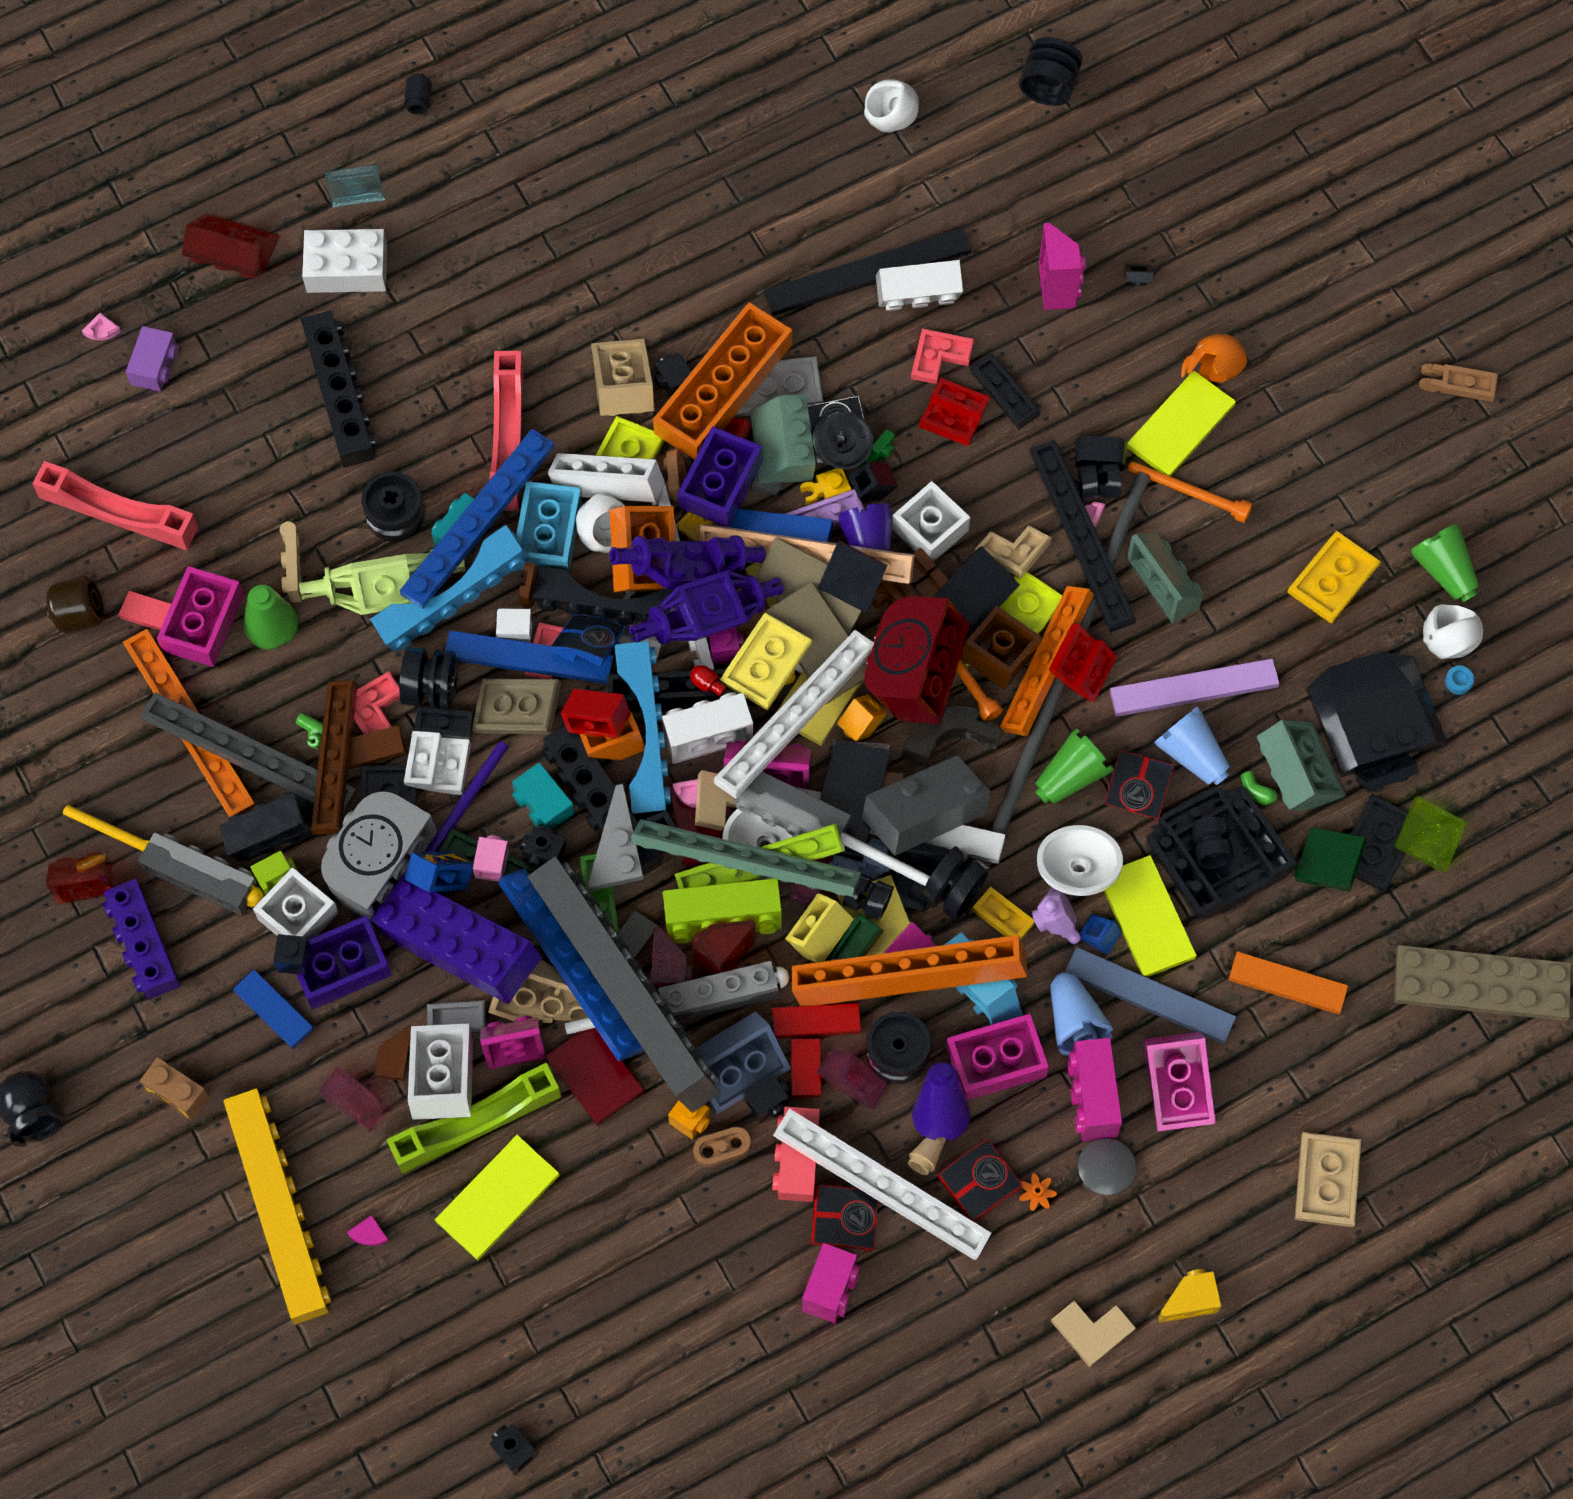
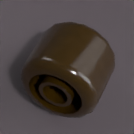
(75, 605)

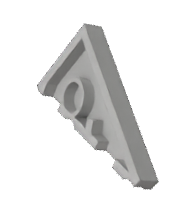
(616, 856)

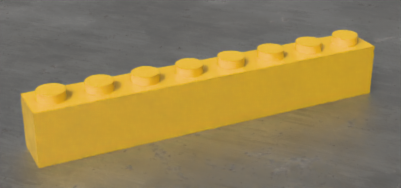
(276, 1206)

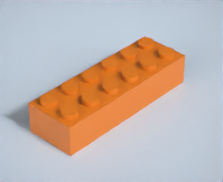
(723, 380)

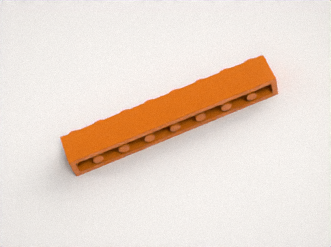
(909, 971)

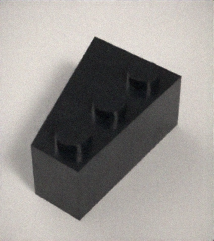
(268, 826)

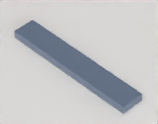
(1150, 995)

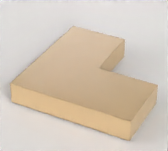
(1020, 555)
(711, 802)
(1091, 1339)

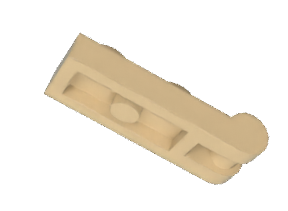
(291, 561)

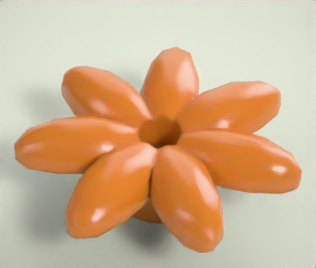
(1034, 1197)

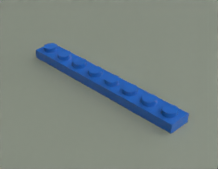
(477, 519)
(569, 964)

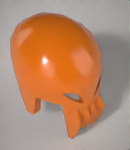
(1220, 356)

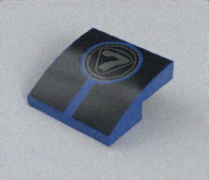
(587, 638)

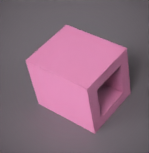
(491, 858)

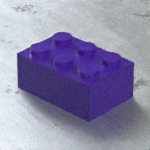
(720, 477)
(343, 963)

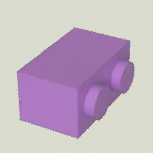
(152, 359)

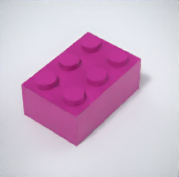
(200, 616)
(997, 1056)
(1094, 1090)

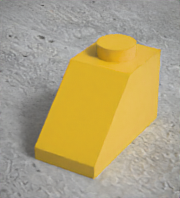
(1193, 1297)

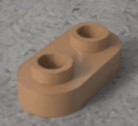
(677, 471)
(721, 1145)

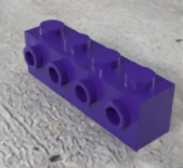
(141, 939)

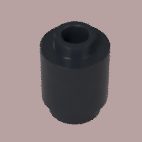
(418, 94)

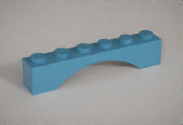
(497, 557)
(634, 667)

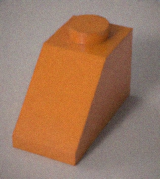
(619, 748)

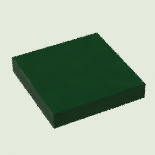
(1330, 859)

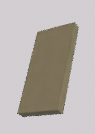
(797, 570)
(812, 617)

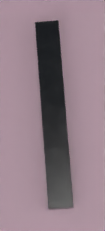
(863, 271)
(1082, 536)

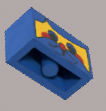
(439, 871)

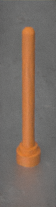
(1238, 509)
(988, 708)

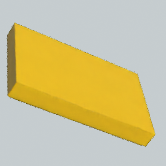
(1334, 577)

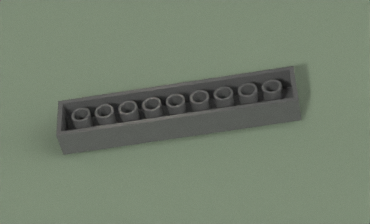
(626, 984)

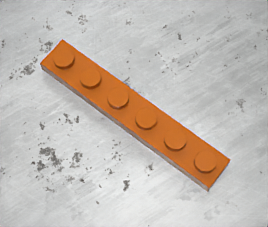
(1038, 678)

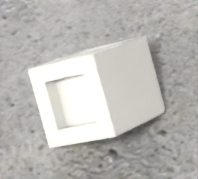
(514, 624)

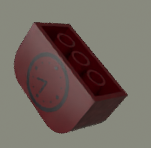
(916, 657)

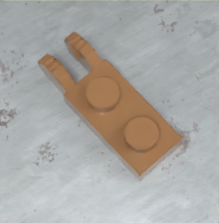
(1459, 381)

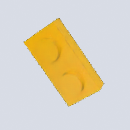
(1003, 914)

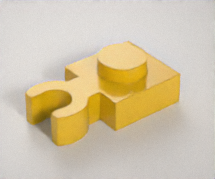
(828, 485)

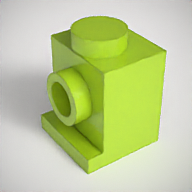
(272, 870)

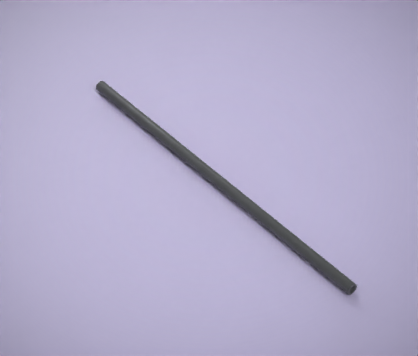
(1057, 687)

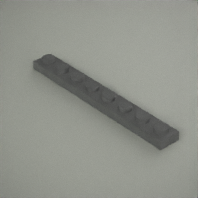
(234, 747)

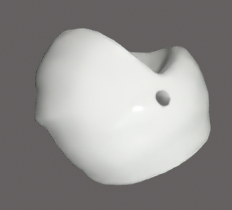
(891, 105)
(594, 522)
(1452, 631)

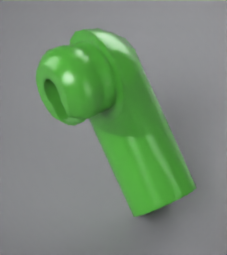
(313, 727)
(1259, 793)

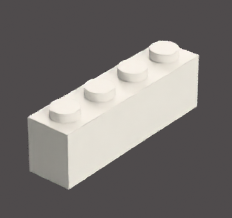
(613, 476)

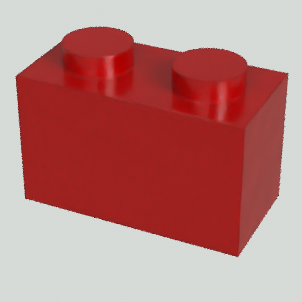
(595, 713)

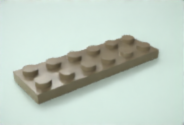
(1482, 983)

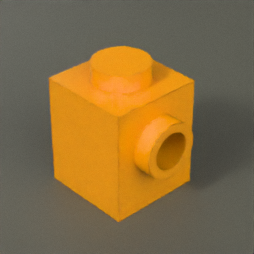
(861, 718)
(689, 1122)

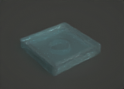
(354, 186)

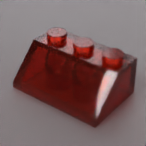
(229, 245)

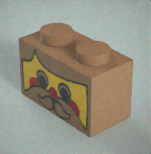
(174, 1089)

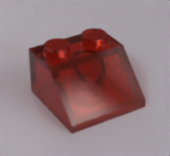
(79, 878)
(723, 945)

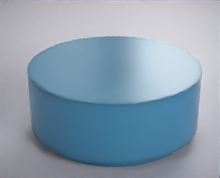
(1459, 680)

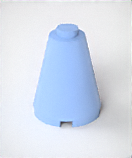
(1195, 747)
(1075, 1013)

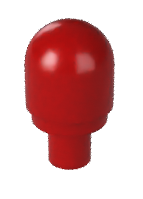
(707, 680)

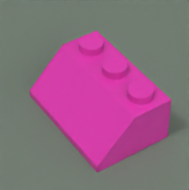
(1059, 269)
(789, 766)

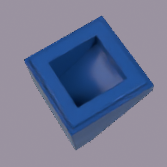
(1100, 933)

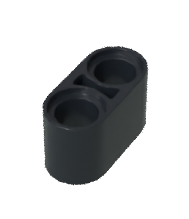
(1100, 450)

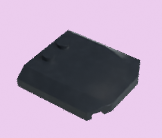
(1374, 711)
(1258, 851)

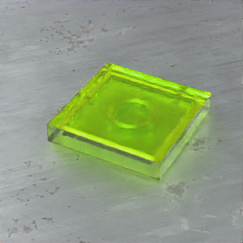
(1430, 834)

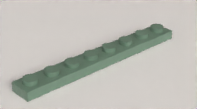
(746, 858)

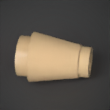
(926, 1155)

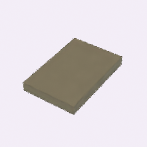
(516, 706)

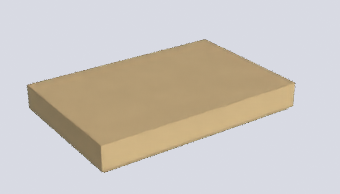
(1327, 1179)

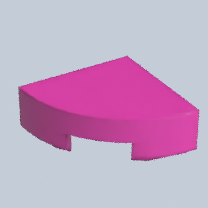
(368, 1233)

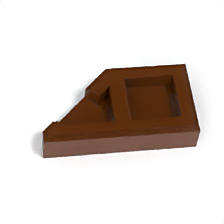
(527, 587)
(393, 1056)

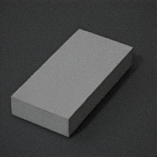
(458, 1013)

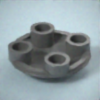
(1106, 1166)

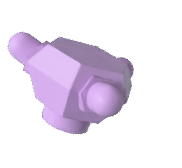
(1057, 916)

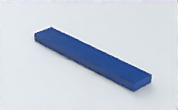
(523, 657)

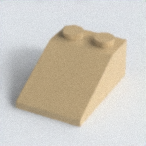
(622, 377)

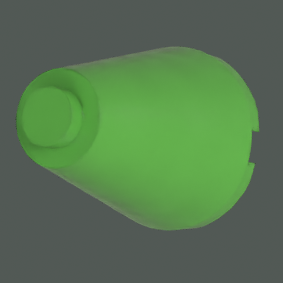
(1449, 562)
(269, 618)
(1071, 769)

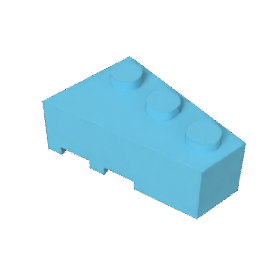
(994, 999)

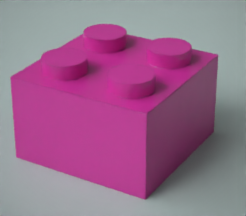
(829, 1283)

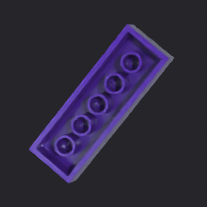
(456, 939)

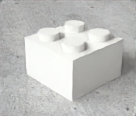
(930, 522)
(295, 907)

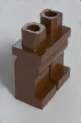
(924, 583)

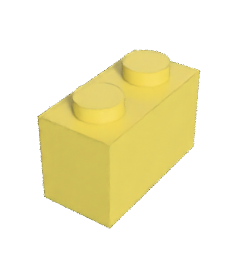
(819, 928)

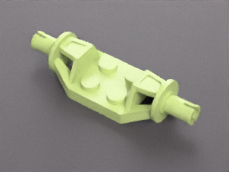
(373, 582)

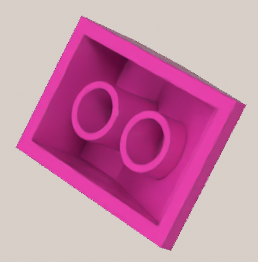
(512, 1042)
(1179, 1081)

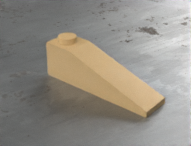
(541, 996)

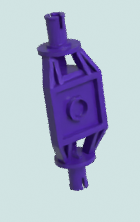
(686, 560)
(706, 608)

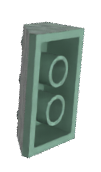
(785, 439)
(1164, 575)
(1300, 765)

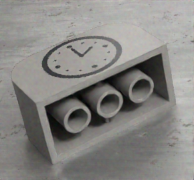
(374, 850)

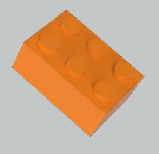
(636, 521)

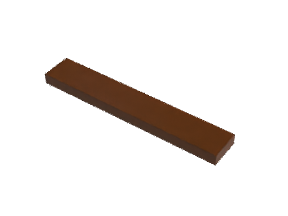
(334, 757)

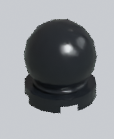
(29, 1108)

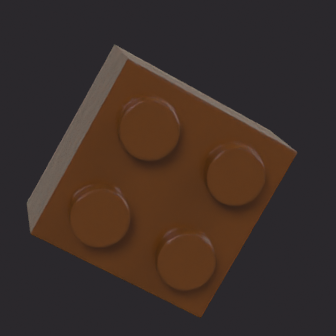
(1000, 647)

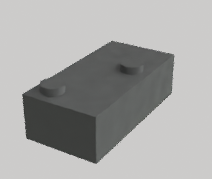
(926, 805)

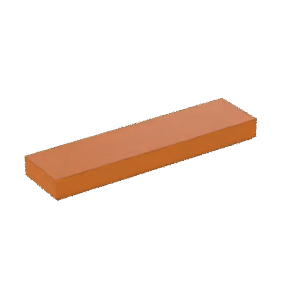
(1288, 983)

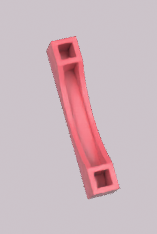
(507, 410)
(151, 520)

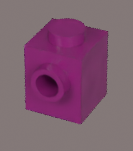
(725, 646)

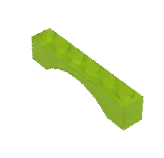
(511, 1102)

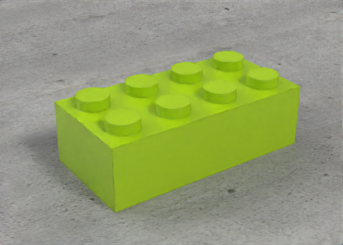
(698, 907)

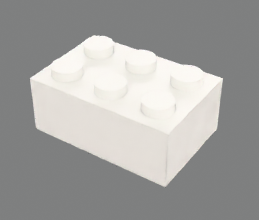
(345, 260)
(919, 285)
(706, 727)
(440, 1071)

